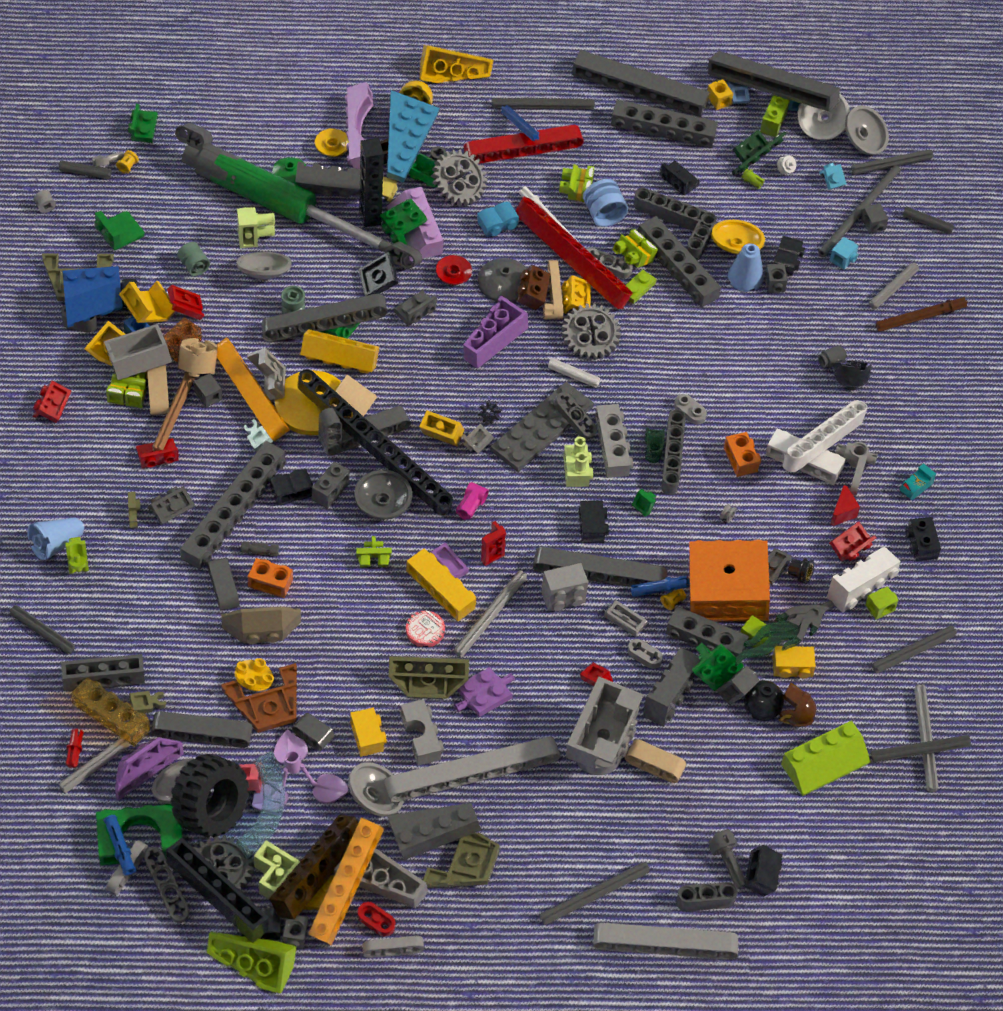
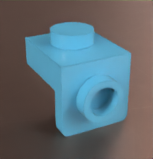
(833, 175)

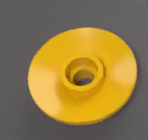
(331, 142)

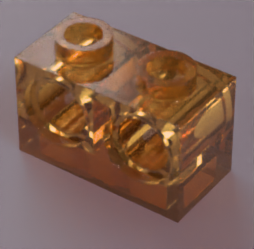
(182, 330)

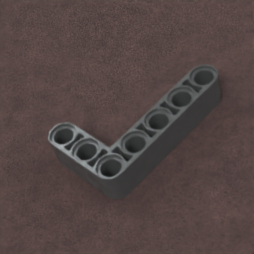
(680, 214)
(336, 440)

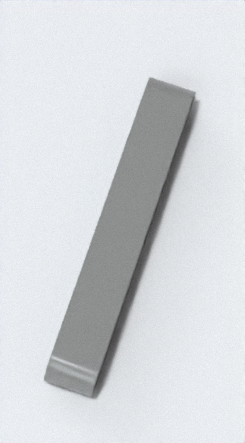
(665, 941)

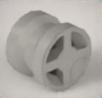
(44, 201)

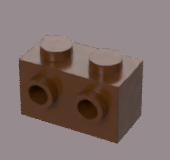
(533, 287)

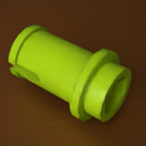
(752, 178)

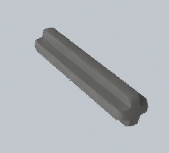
(84, 169)
(928, 220)

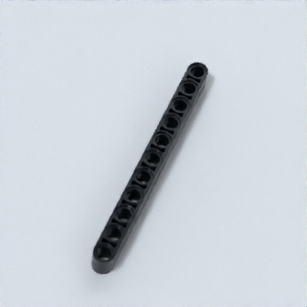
(376, 450)

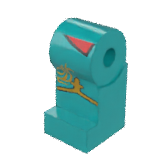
(918, 482)

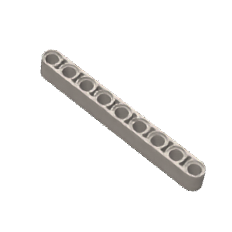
(471, 769)

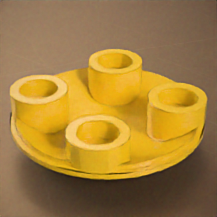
(254, 674)

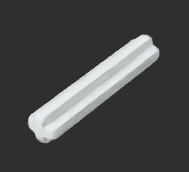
(574, 373)

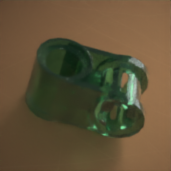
(654, 444)

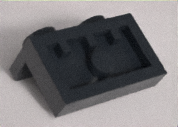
(679, 177)

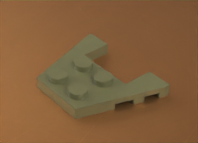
(55, 274)
(470, 866)

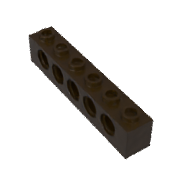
(314, 868)

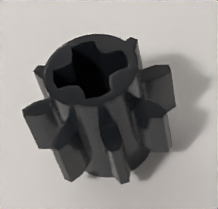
(487, 416)

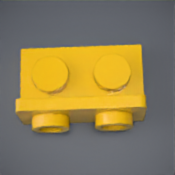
(575, 293)

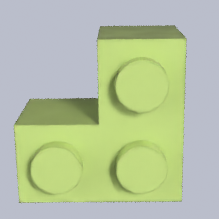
(275, 865)

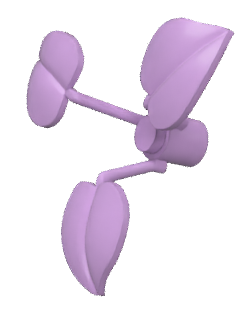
(291, 751)

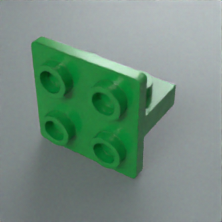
(715, 666)

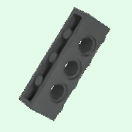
(702, 626)
(106, 671)

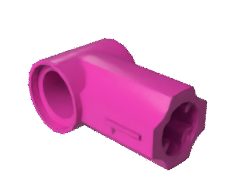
(473, 497)

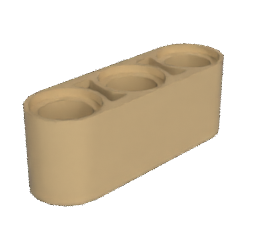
(158, 390)
(655, 761)

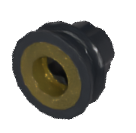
(801, 569)

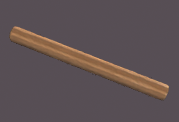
(173, 412)

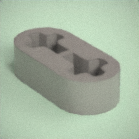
(645, 653)

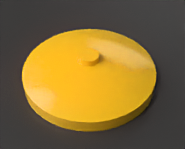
(298, 410)

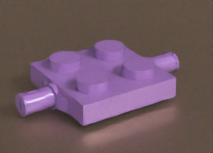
(484, 692)

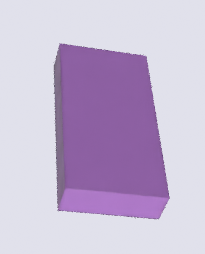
(447, 557)

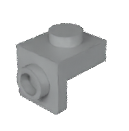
(477, 439)

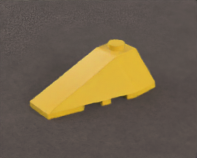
(445, 65)
(97, 346)

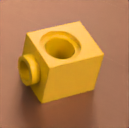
(720, 94)

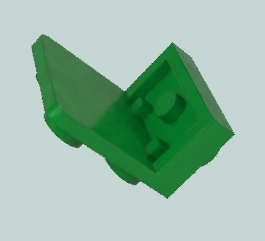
(401, 220)
(119, 229)

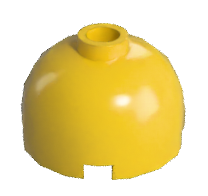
(418, 91)

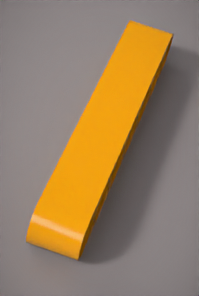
(251, 390)

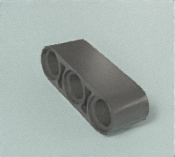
(223, 584)
(714, 890)

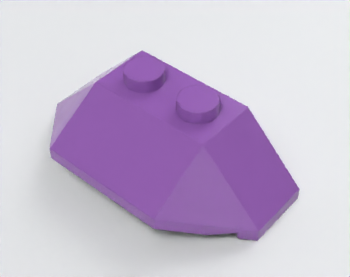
(145, 763)

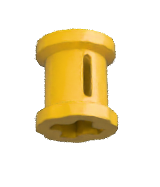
(127, 162)
(672, 598)

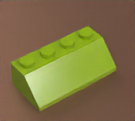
(826, 758)

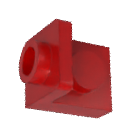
(594, 671)

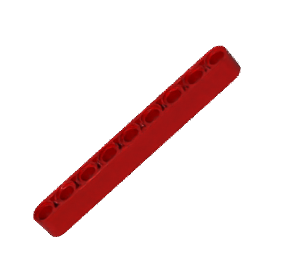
(573, 253)

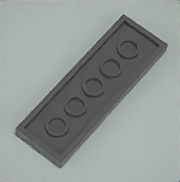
(537, 429)

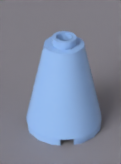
(747, 269)
(51, 536)

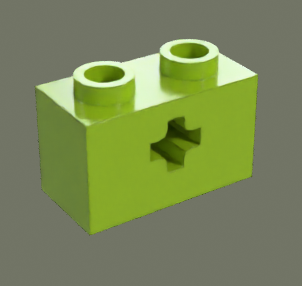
(774, 116)

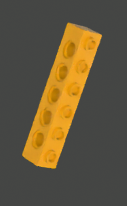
(346, 881)

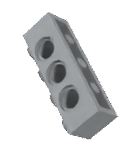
(616, 452)

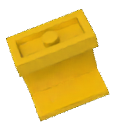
(147, 305)

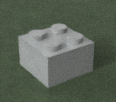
(564, 587)

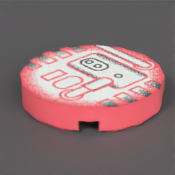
(425, 628)

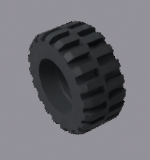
(193, 789)

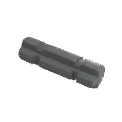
(259, 548)

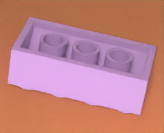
(427, 236)

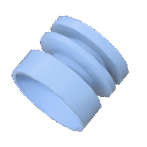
(605, 202)

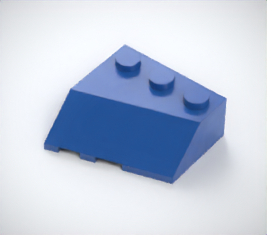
(91, 293)

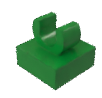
(644, 502)

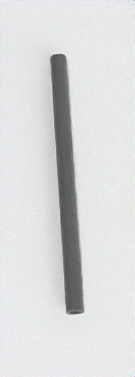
(857, 213)

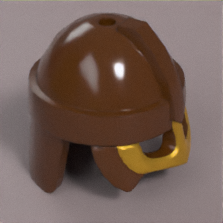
(804, 707)

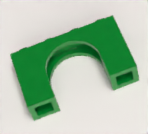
(157, 817)

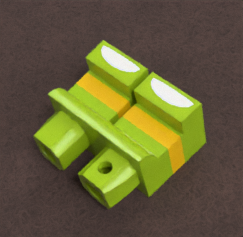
(579, 180)
(635, 249)
(127, 390)

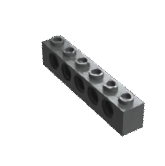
(664, 123)
(680, 262)

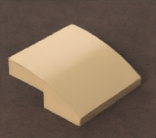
(355, 395)

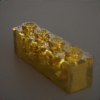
(131, 731)

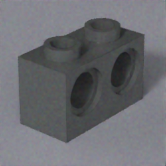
(330, 485)
(738, 685)

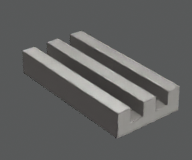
(623, 620)

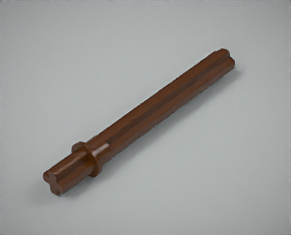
(924, 313)

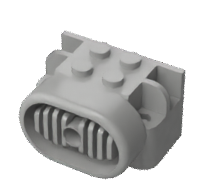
(608, 716)

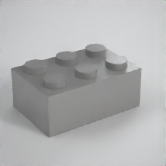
(137, 351)

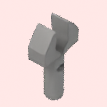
(104, 160)

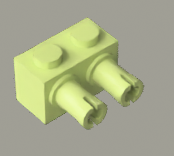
(249, 228)
(577, 464)

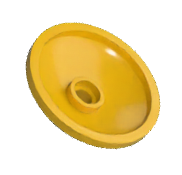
(734, 234)

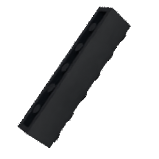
(217, 890)

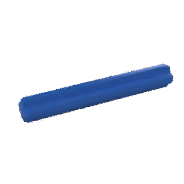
(520, 123)

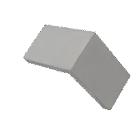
(273, 370)

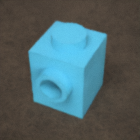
(844, 253)

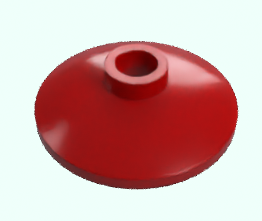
(453, 264)

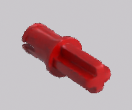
(74, 748)

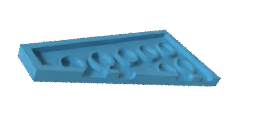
(408, 128)

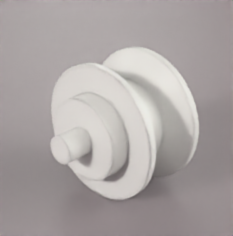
(786, 164)

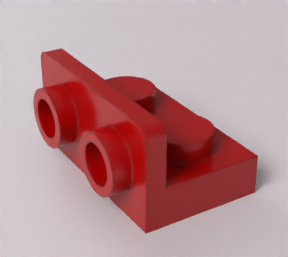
(52, 401)
(149, 458)
(493, 544)

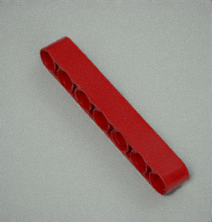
(520, 145)

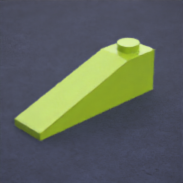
(263, 961)

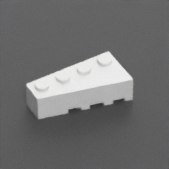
(862, 579)

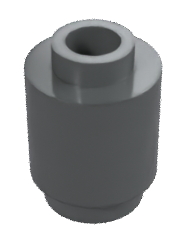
(830, 356)

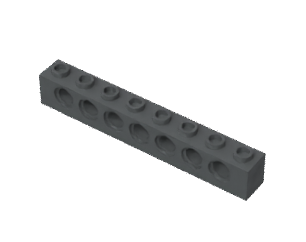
(213, 522)

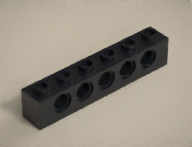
(371, 182)

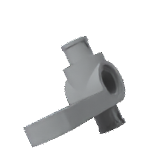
(856, 455)

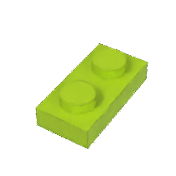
(640, 285)

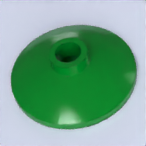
(286, 168)

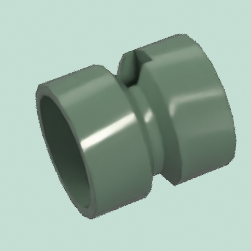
(193, 258)
(292, 299)

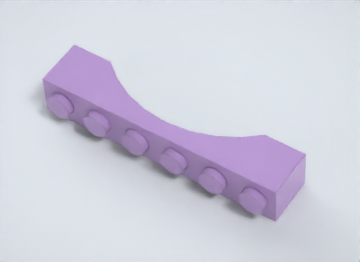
(359, 102)

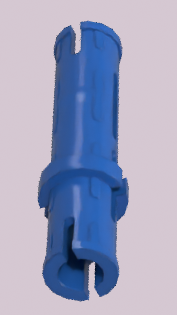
(668, 584)
(122, 853)

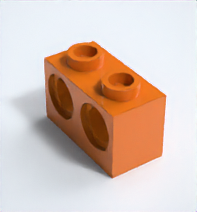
(739, 455)
(268, 581)

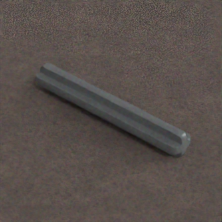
(42, 629)

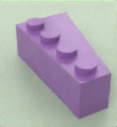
(495, 332)

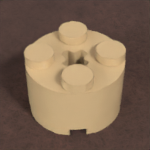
(197, 357)

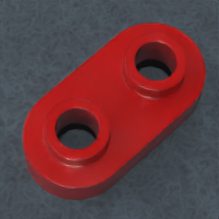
(378, 918)

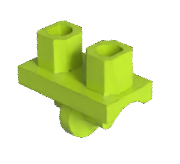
(365, 554)
(76, 555)

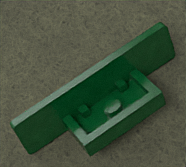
(752, 147)

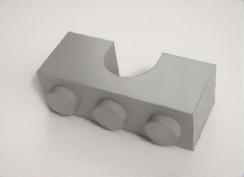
(418, 717)

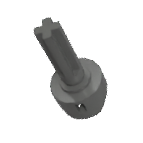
(723, 846)

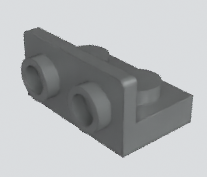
(416, 308)
(171, 505)

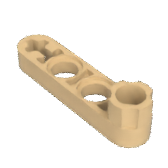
(554, 309)

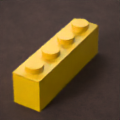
(339, 351)
(441, 584)

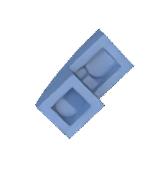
(740, 92)

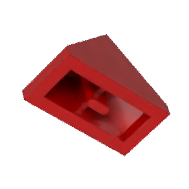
(846, 508)

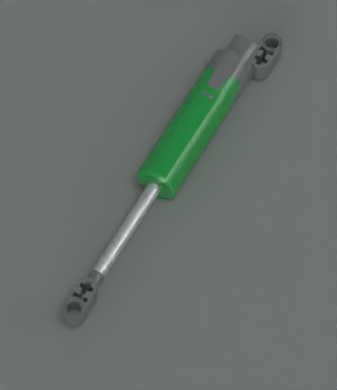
(273, 191)

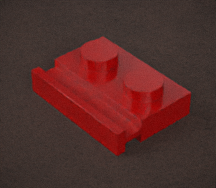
(185, 302)

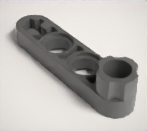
(169, 883)

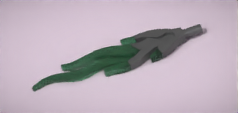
(777, 632)

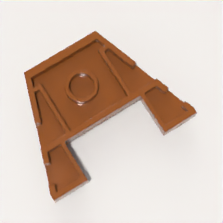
(270, 707)

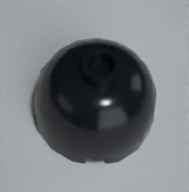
(852, 374)
(764, 701)

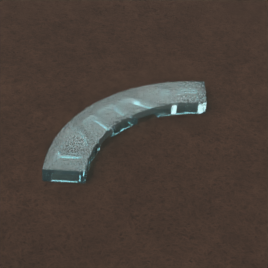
(271, 808)

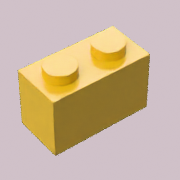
(441, 428)
(793, 662)
(367, 731)

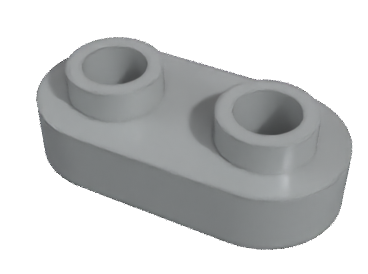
(689, 407)

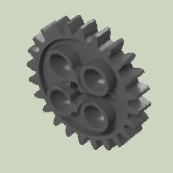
(236, 875)

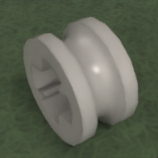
(728, 513)

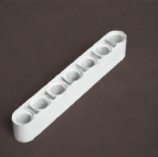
(824, 436)

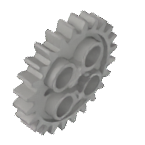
(451, 163)
(574, 333)

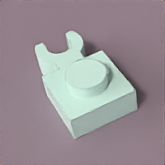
(257, 435)

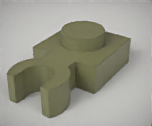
(133, 506)
(144, 702)

